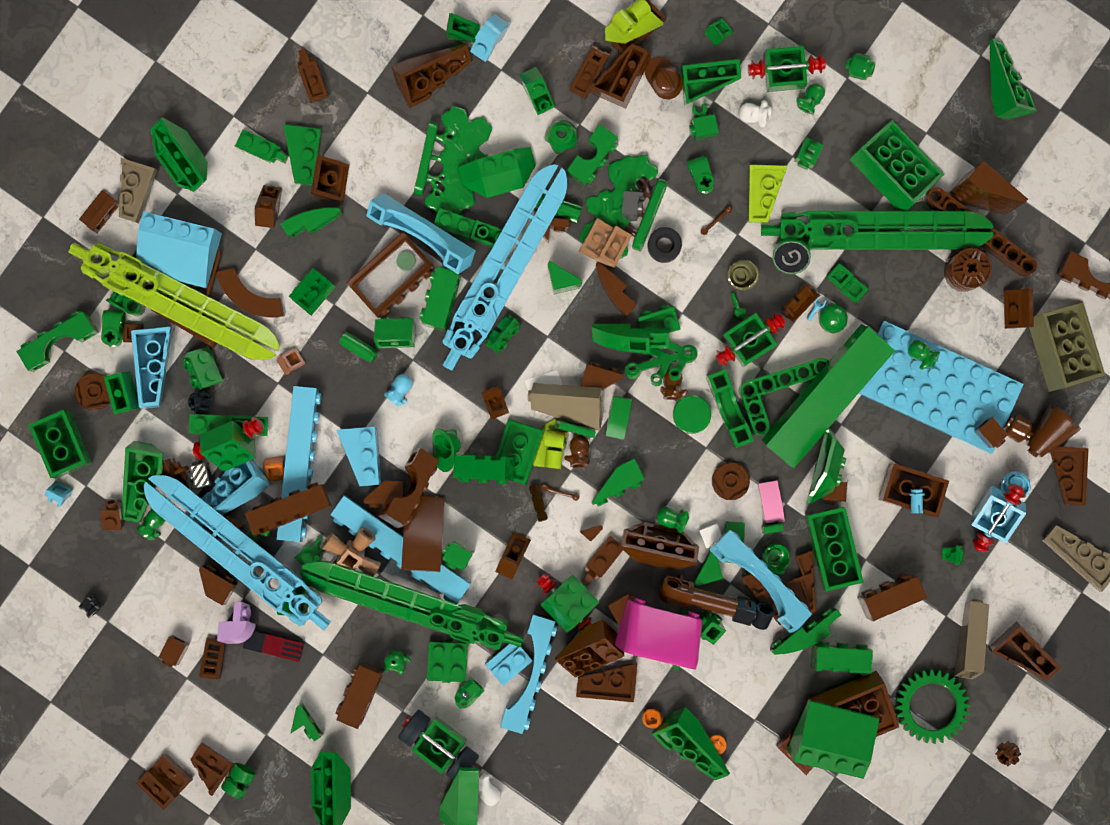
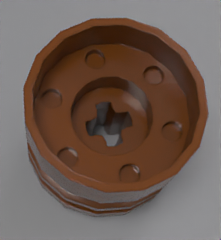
(957, 268)

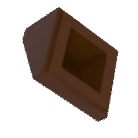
(591, 533)

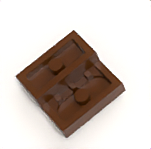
(164, 781)

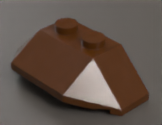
(659, 546)

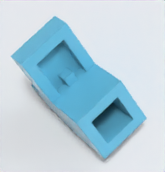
(488, 36)

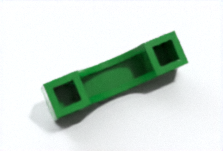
(37, 353)
(728, 408)

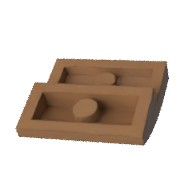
(605, 243)

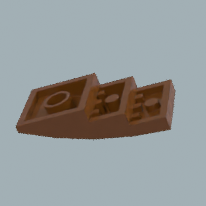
(424, 536)

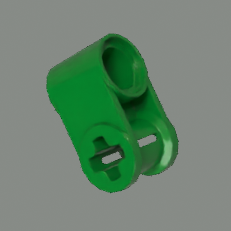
(700, 171)
(125, 303)
(112, 325)

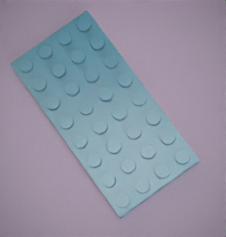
(949, 397)

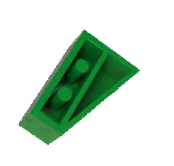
(484, 468)
(841, 657)

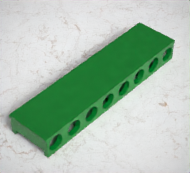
(828, 395)

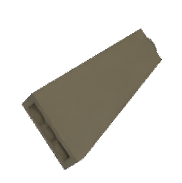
(570, 403)
(972, 640)

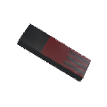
(274, 646)

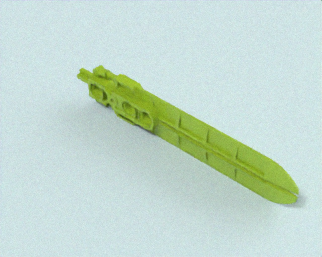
(145, 275)

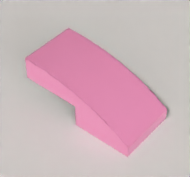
(771, 502)

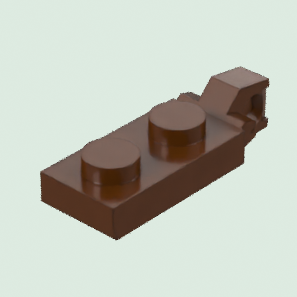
(311, 77)
(602, 560)

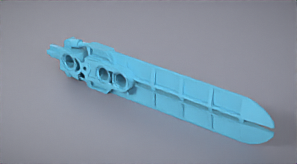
(515, 266)
(226, 557)

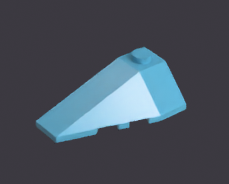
(236, 487)

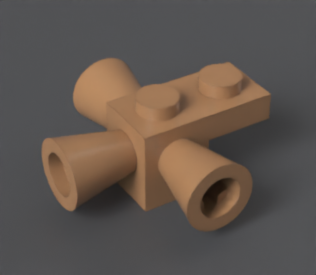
(352, 553)

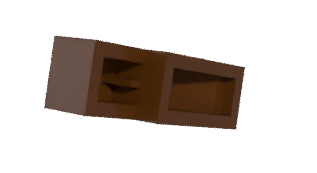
(614, 289)

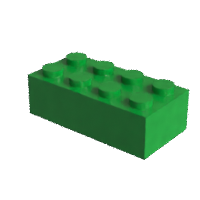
(834, 549)

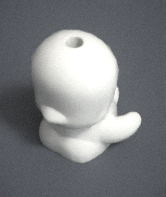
(752, 113)
(487, 792)

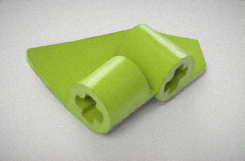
(632, 23)
(552, 446)

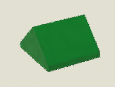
(562, 280)

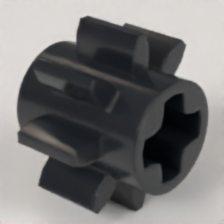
(200, 401)

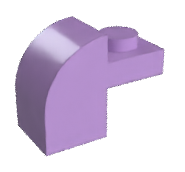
(239, 629)

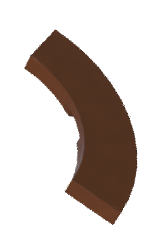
(247, 300)

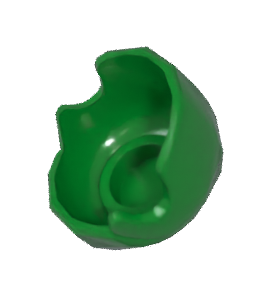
(833, 318)
(776, 558)

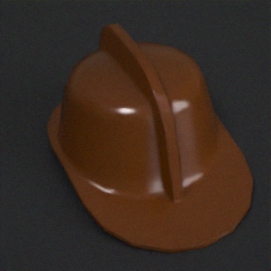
(663, 78)

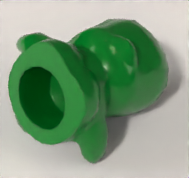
(812, 97)
(920, 351)
(670, 518)
(151, 523)
(400, 661)

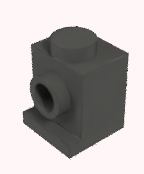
(632, 205)

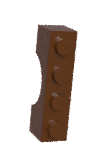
(1076, 270)
(420, 469)

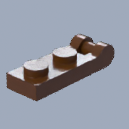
(589, 72)

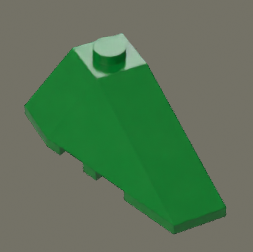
(140, 463)

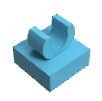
(58, 493)

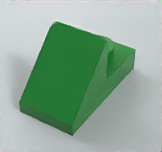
(303, 717)

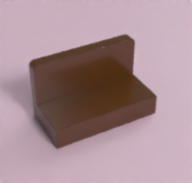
(99, 211)

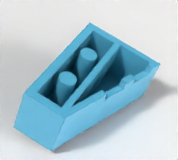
(363, 453)

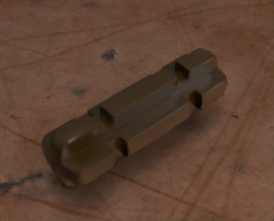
(538, 503)

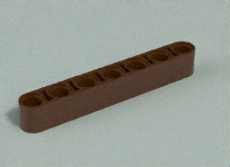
(1004, 244)

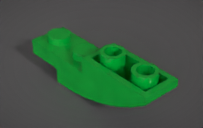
(466, 228)
(624, 338)
(203, 423)
(803, 639)

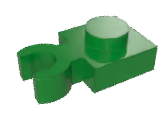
(310, 554)

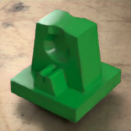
(954, 554)

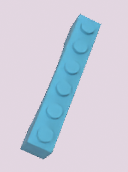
(389, 212)
(790, 610)
(516, 716)

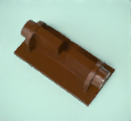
(798, 306)

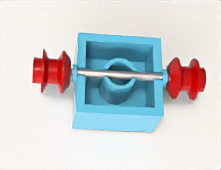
(998, 515)

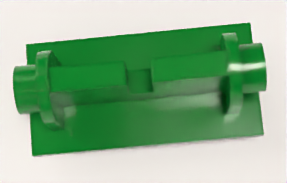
(498, 341)

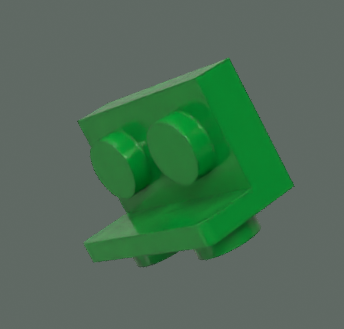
(664, 318)

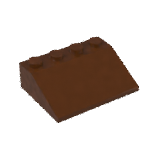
(987, 191)
(865, 696)

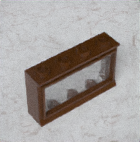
(391, 275)

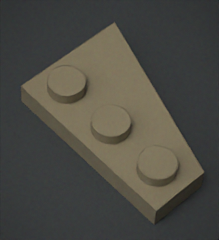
(135, 188)

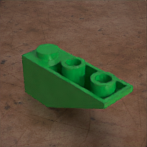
(622, 478)

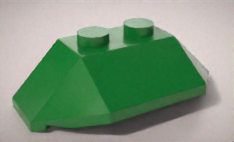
(179, 155)
(498, 172)
(827, 467)
(330, 788)

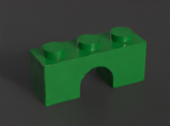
(584, 170)

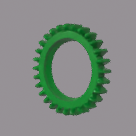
(905, 706)

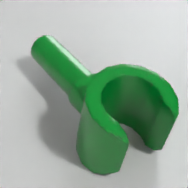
(739, 313)

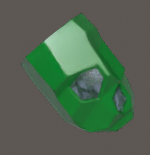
(468, 693)

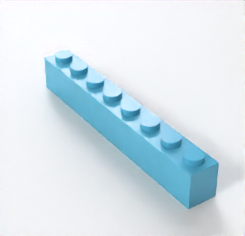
(299, 453)
(391, 544)

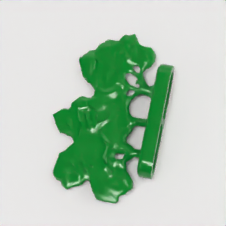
(458, 151)

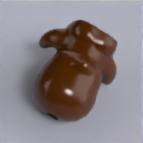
(671, 388)
(579, 449)

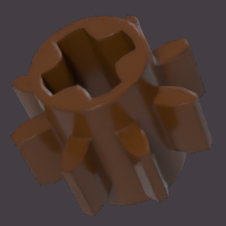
(1008, 753)

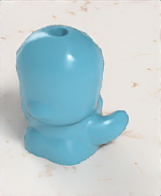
(399, 387)

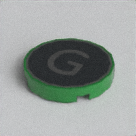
(791, 256)

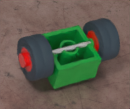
(437, 744)

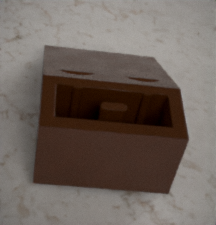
(590, 649)

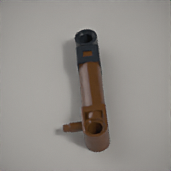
(742, 610)

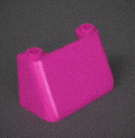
(660, 634)

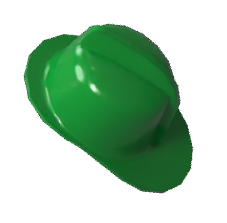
(445, 446)

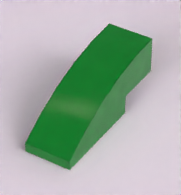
(310, 220)

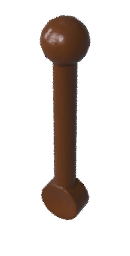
(704, 231)
(545, 488)

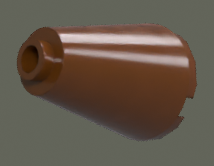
(1051, 432)

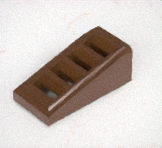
(204, 665)

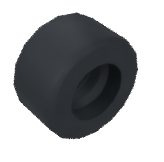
(673, 236)

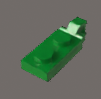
(260, 148)

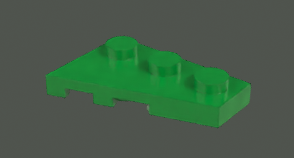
(303, 149)

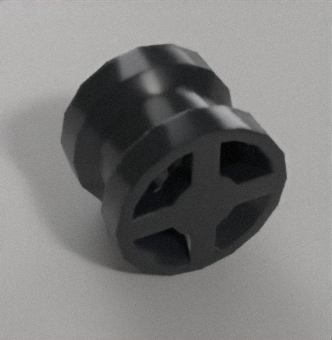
(91, 606)

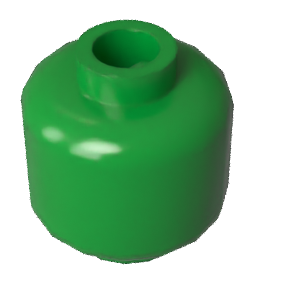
(860, 66)

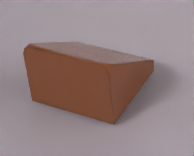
(290, 361)

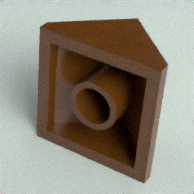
(329, 179)

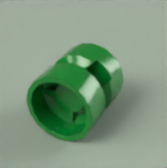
(238, 780)

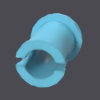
(916, 500)

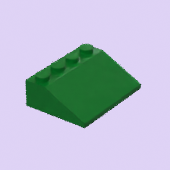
(896, 166)
(834, 739)

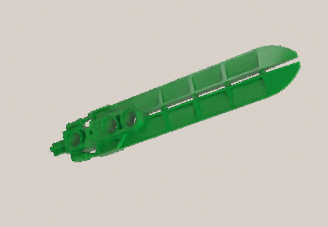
(885, 220)
(457, 620)

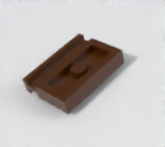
(1018, 308)

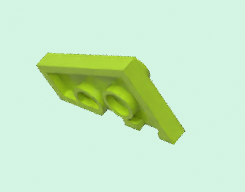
(763, 191)

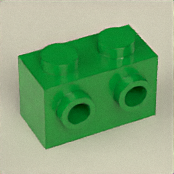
(395, 332)
(122, 392)
(456, 556)

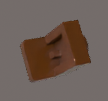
(495, 402)
(111, 515)

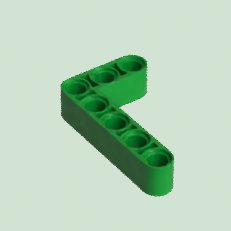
(776, 384)

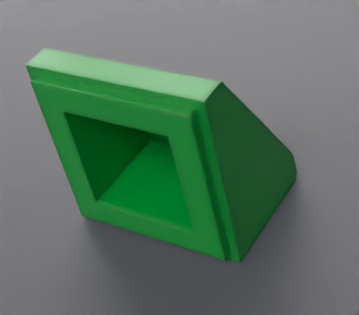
(718, 31)

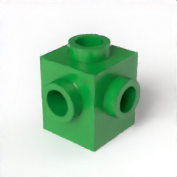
(711, 627)

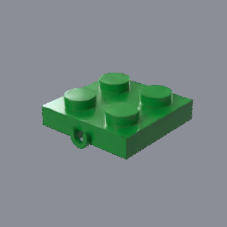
(447, 661)

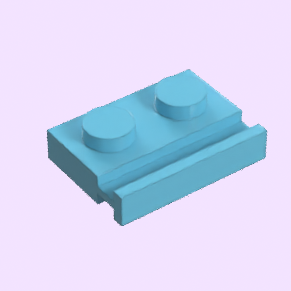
(508, 663)

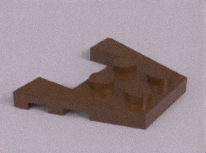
(801, 586)

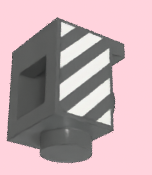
(200, 475)

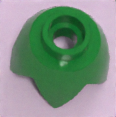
(558, 143)

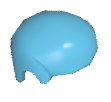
(1015, 478)

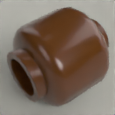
(1018, 428)

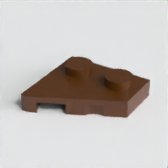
(211, 767)

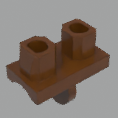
(175, 470)

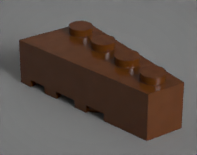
(289, 509)

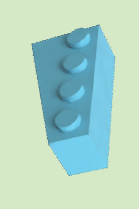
(151, 360)

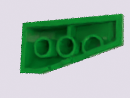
(1007, 93)
(686, 736)
(462, 799)

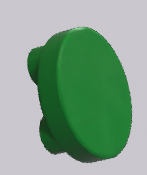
(691, 414)

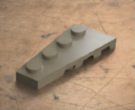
(1081, 556)

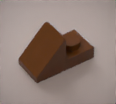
(558, 225)

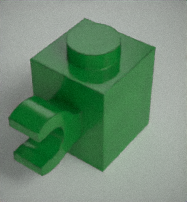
(703, 126)
(808, 153)

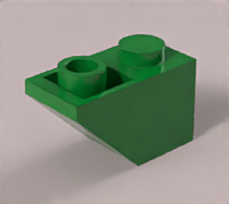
(536, 90)

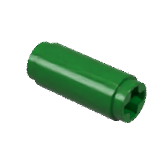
(358, 347)

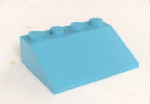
(177, 248)

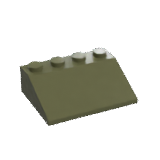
(1066, 347)

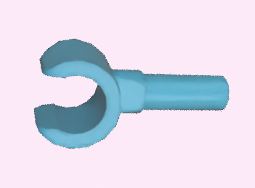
(817, 306)

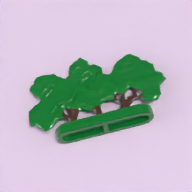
(608, 205)

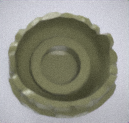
(743, 275)

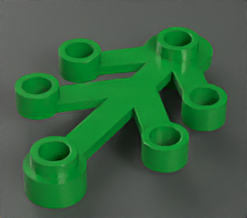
(664, 361)

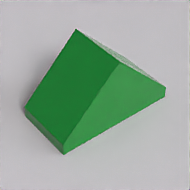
(461, 29)
(709, 571)

